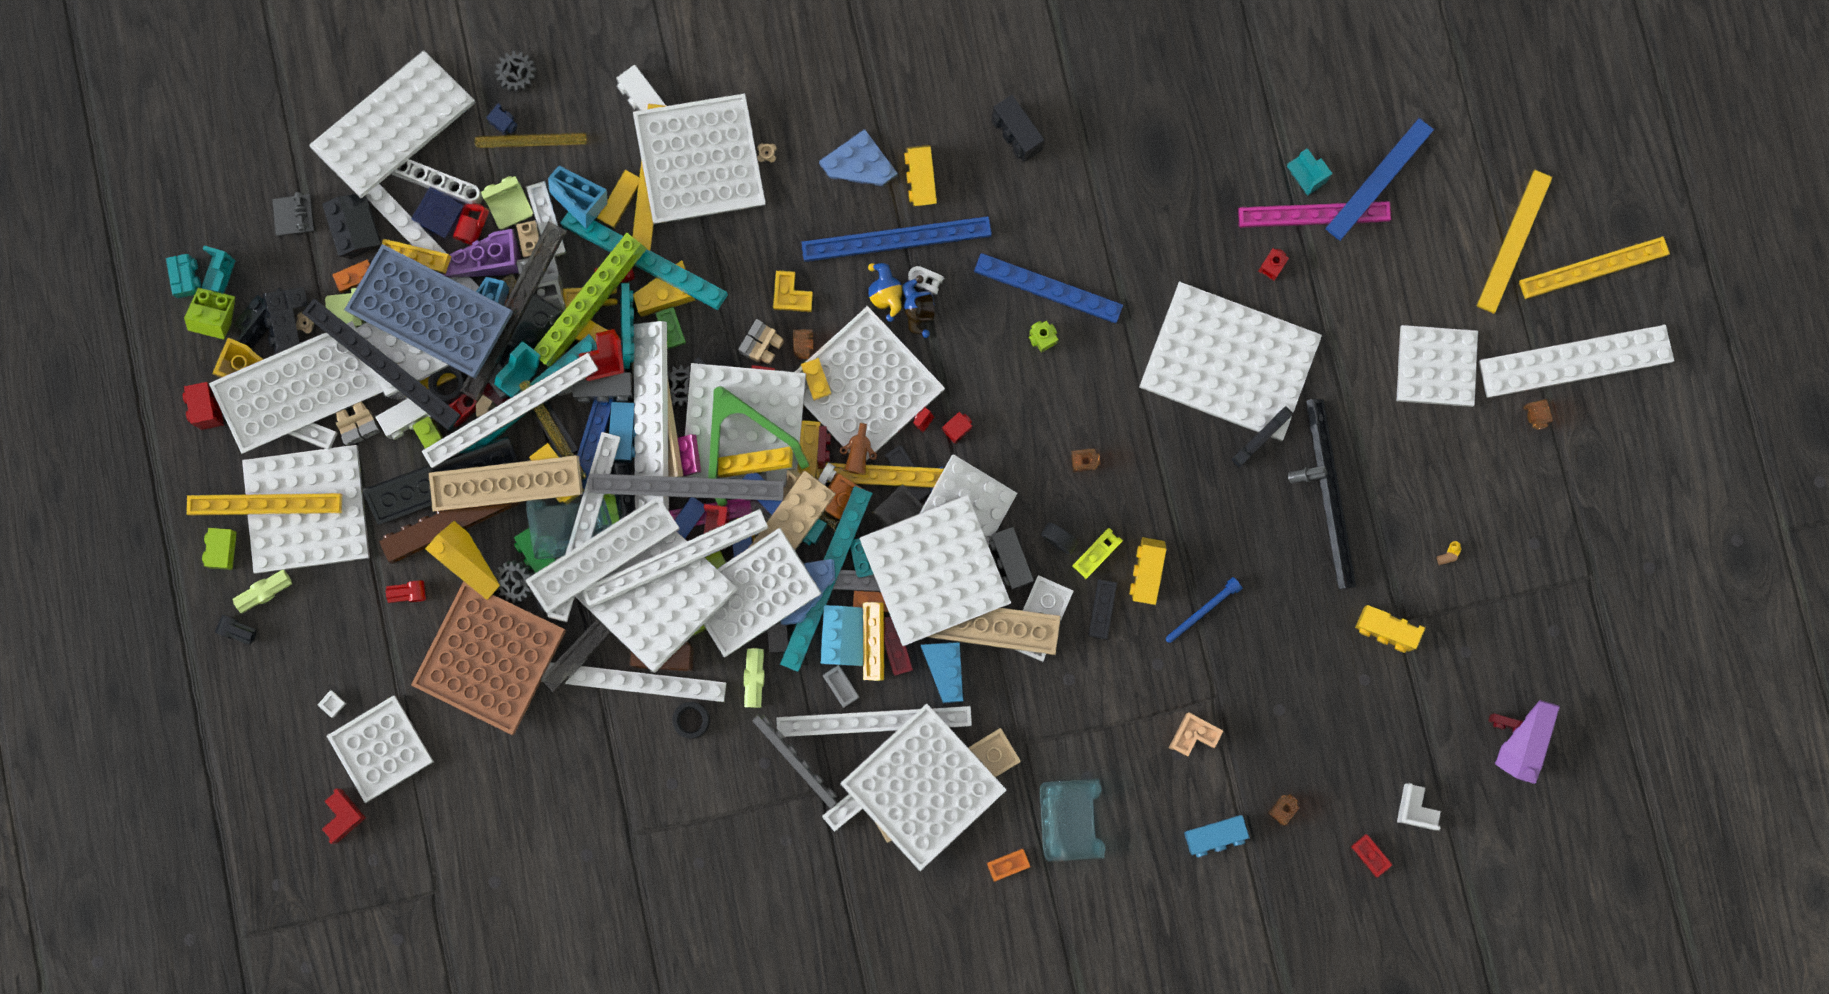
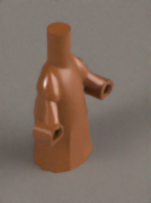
(857, 457)

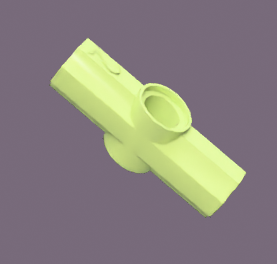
(262, 591)
(754, 678)

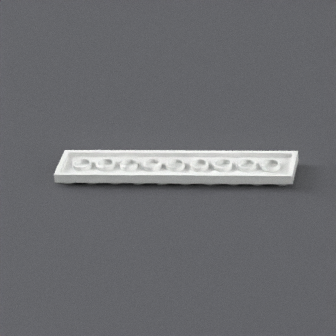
(1576, 361)
(650, 404)

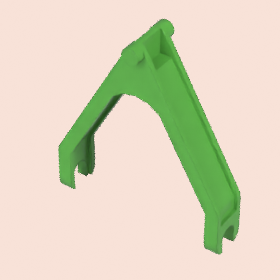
(727, 403)

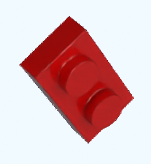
(1371, 855)

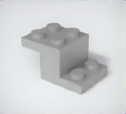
(551, 284)

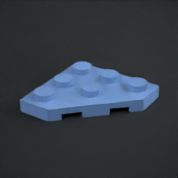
(859, 162)
(823, 575)

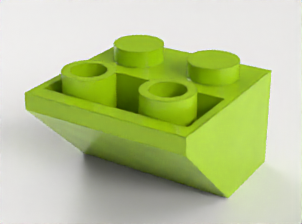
(210, 313)

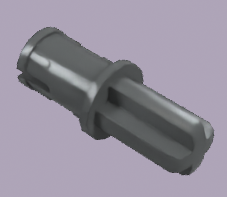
(1307, 474)

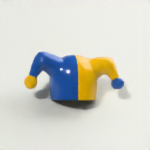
(886, 290)

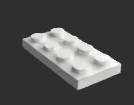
(1049, 599)

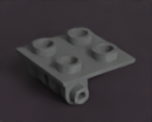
(293, 214)

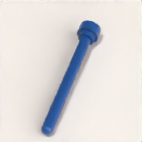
(1232, 587)

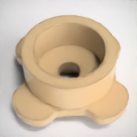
(769, 148)
(307, 328)

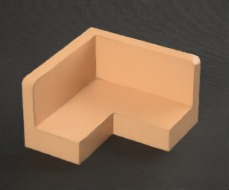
(1194, 729)

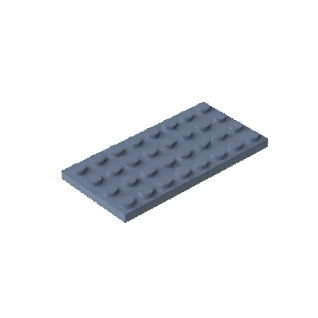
(428, 311)

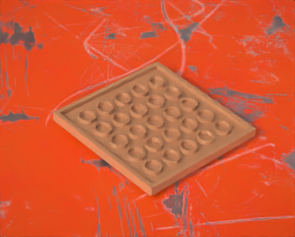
(488, 658)

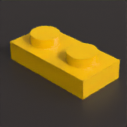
(816, 379)

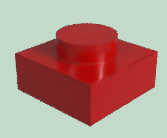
(923, 419)

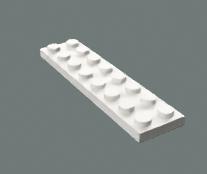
(602, 554)

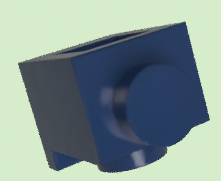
(502, 120)

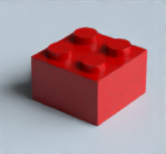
(202, 406)

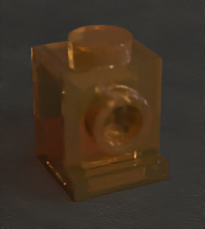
(802, 343)
(1539, 414)
(1078, 455)
(1277, 810)

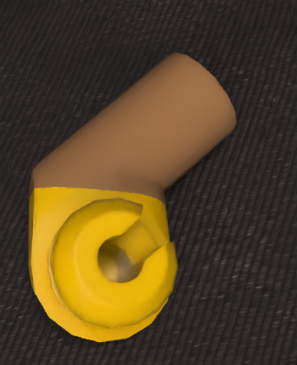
(1451, 555)

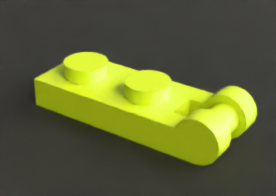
(1096, 554)

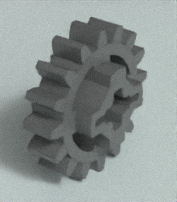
(524, 67)
(675, 390)
(514, 581)

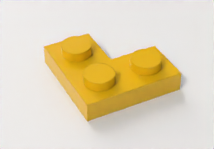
(786, 298)

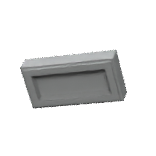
(841, 686)

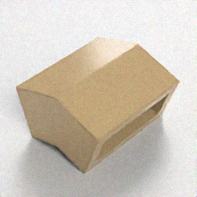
(484, 405)

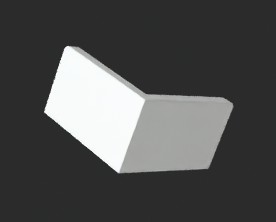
(1413, 813)

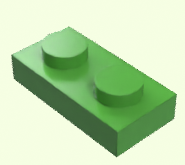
(674, 332)

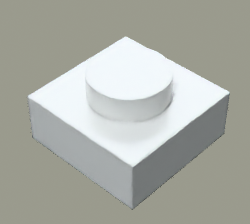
(331, 704)

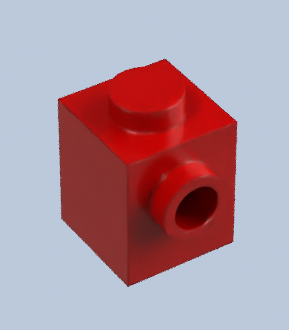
(1273, 263)

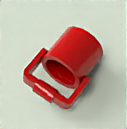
(468, 228)

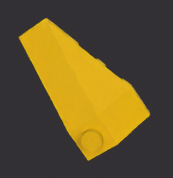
(234, 358)

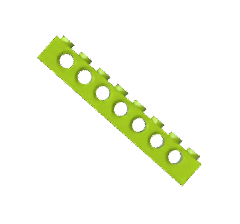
(589, 299)

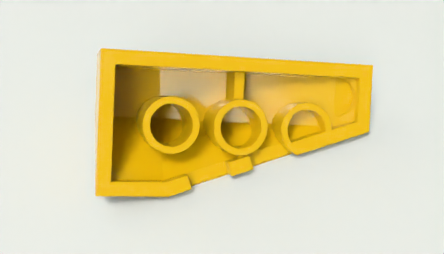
(460, 555)

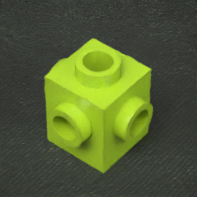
(1043, 342)

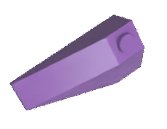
(486, 257)
(1526, 748)

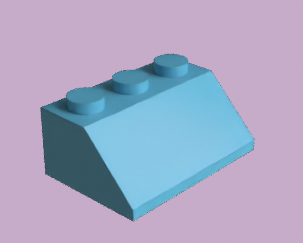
(842, 636)

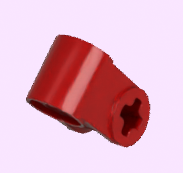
(460, 407)

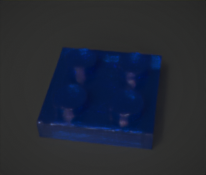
(437, 212)

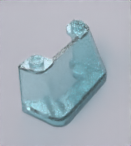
(553, 526)
(1070, 820)

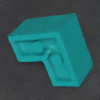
(1309, 172)
(218, 270)
(521, 367)

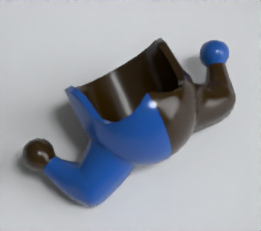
(918, 306)

